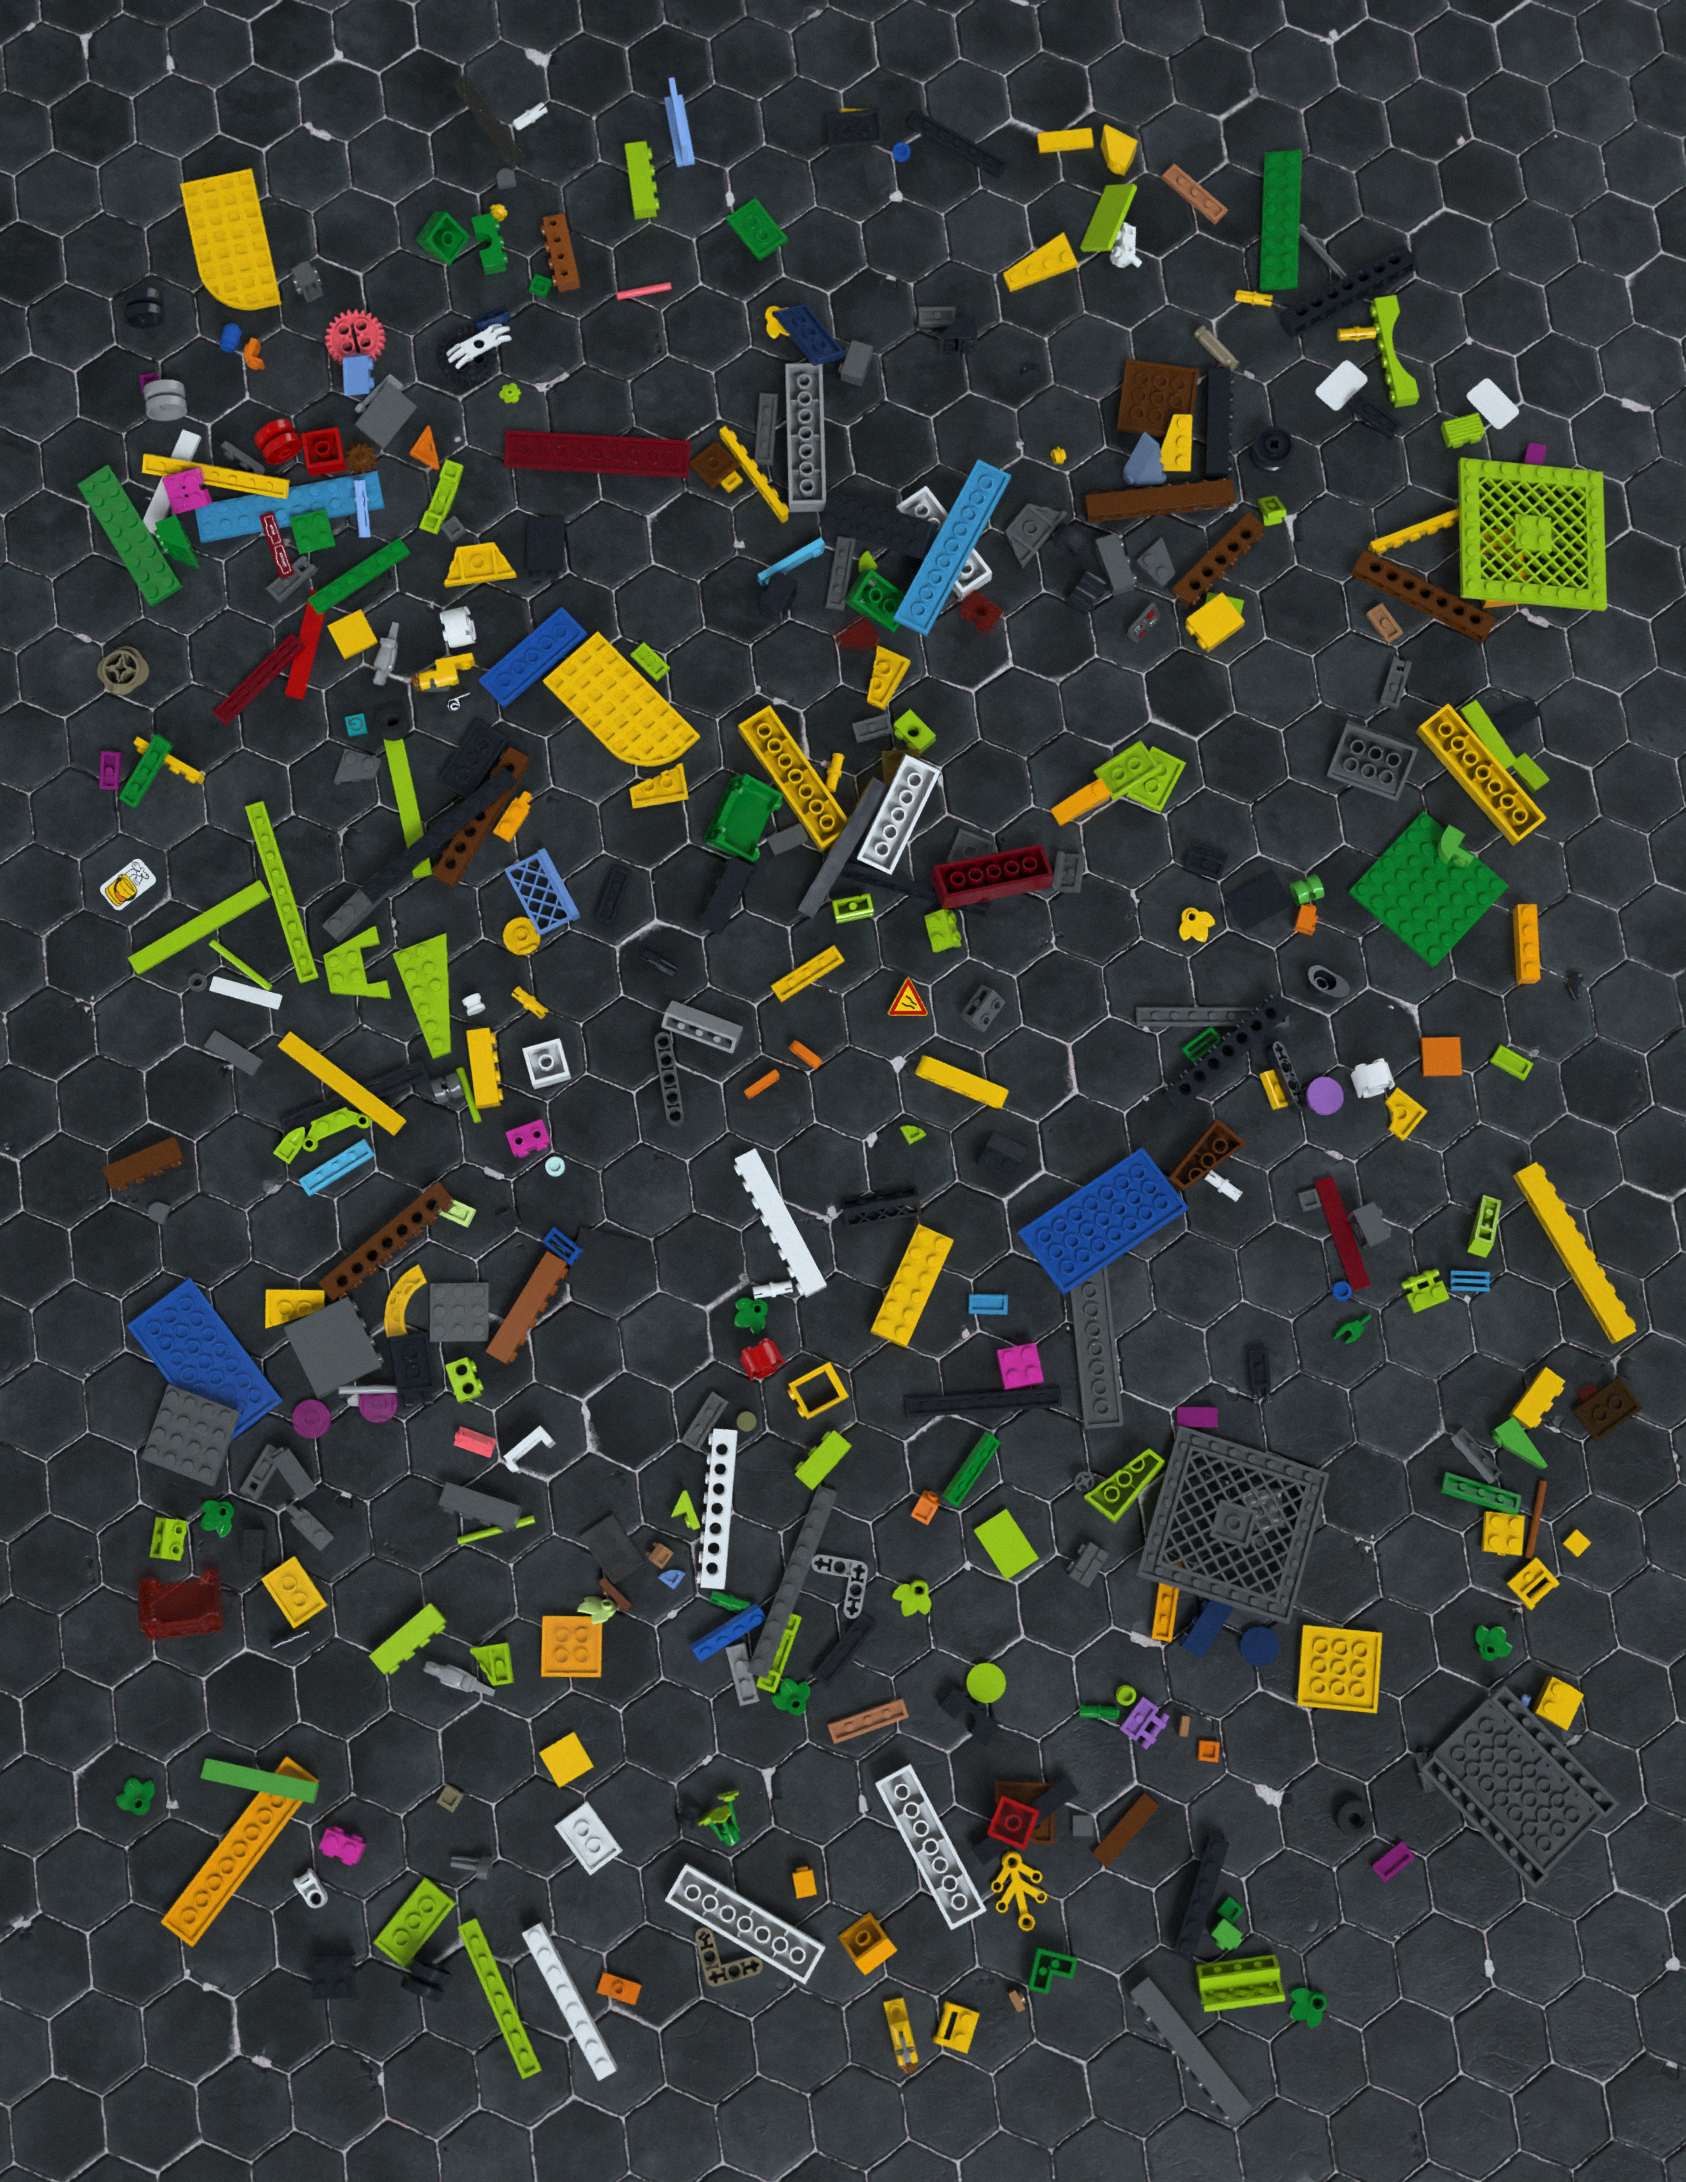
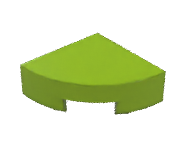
(867, 562)
(912, 1133)

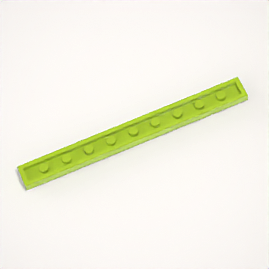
(282, 892)

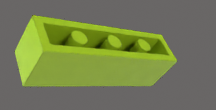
(640, 180)
(408, 1638)

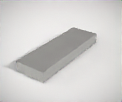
(743, 1680)

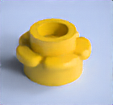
(498, 211)
(1058, 455)

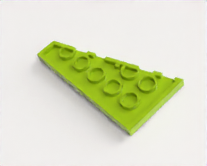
(427, 984)

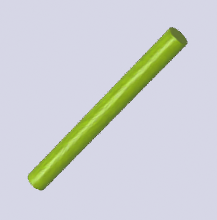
(239, 964)
(492, 1531)

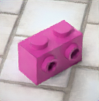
(527, 1135)
(342, 1845)

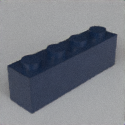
(1205, 1627)

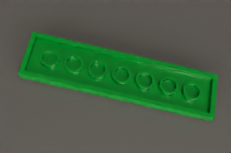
(1281, 220)
(130, 535)

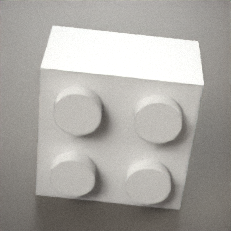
(546, 1063)

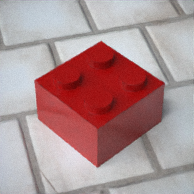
(323, 451)
(1013, 1822)

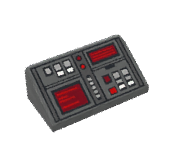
(1143, 623)

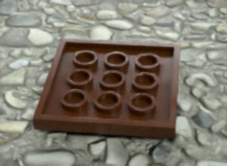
(1154, 395)

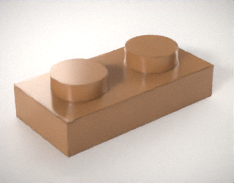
(1384, 623)

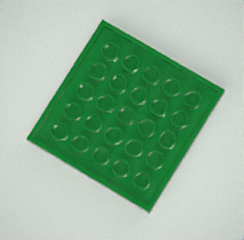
(1422, 896)

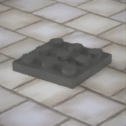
(459, 1312)

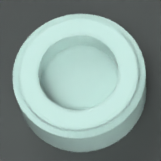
(555, 1166)

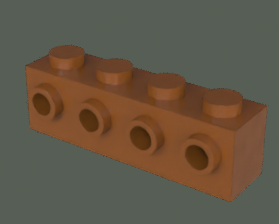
(561, 253)

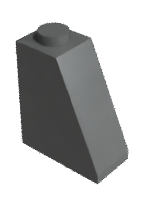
(293, 1472)

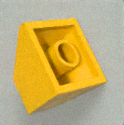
(1118, 150)

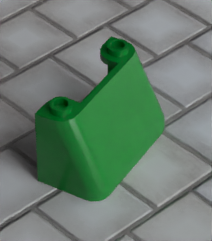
(742, 817)

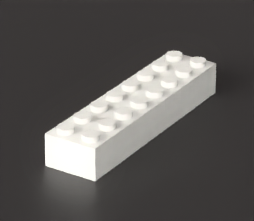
(930, 1846)
(745, 1923)

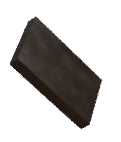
(1611, 1408)

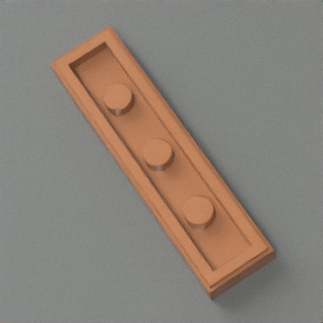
(1194, 194)
(868, 1721)

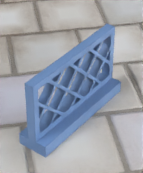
(558, 889)

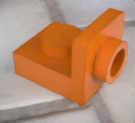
(926, 1507)

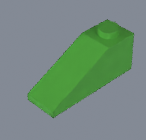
(1514, 1439)

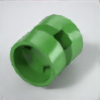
(1305, 890)

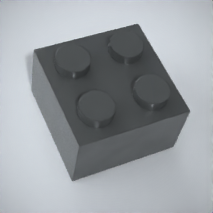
(1369, 1225)

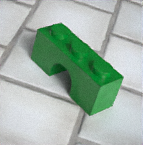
(492, 257)

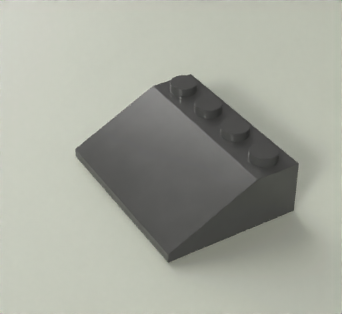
(1372, 760)

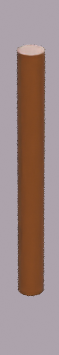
(1535, 1519)

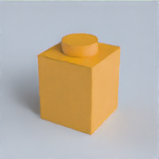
(804, 1882)

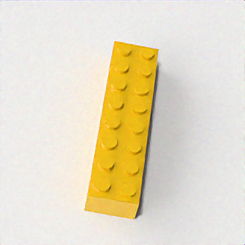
(1480, 774)
(794, 777)

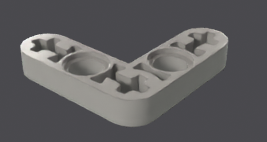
(848, 1572)

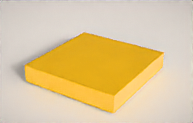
(352, 634)
(566, 1759)

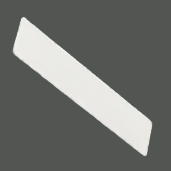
(245, 992)

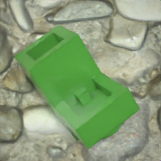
(1449, 849)

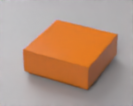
(1208, 1751)

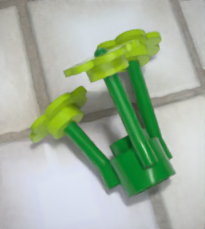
(728, 1832)

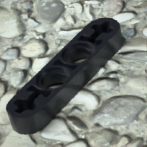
(1295, 1103)

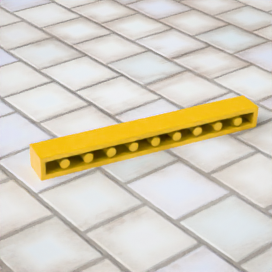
(1574, 1253)

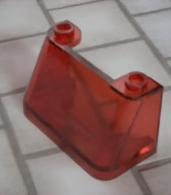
(180, 1607)

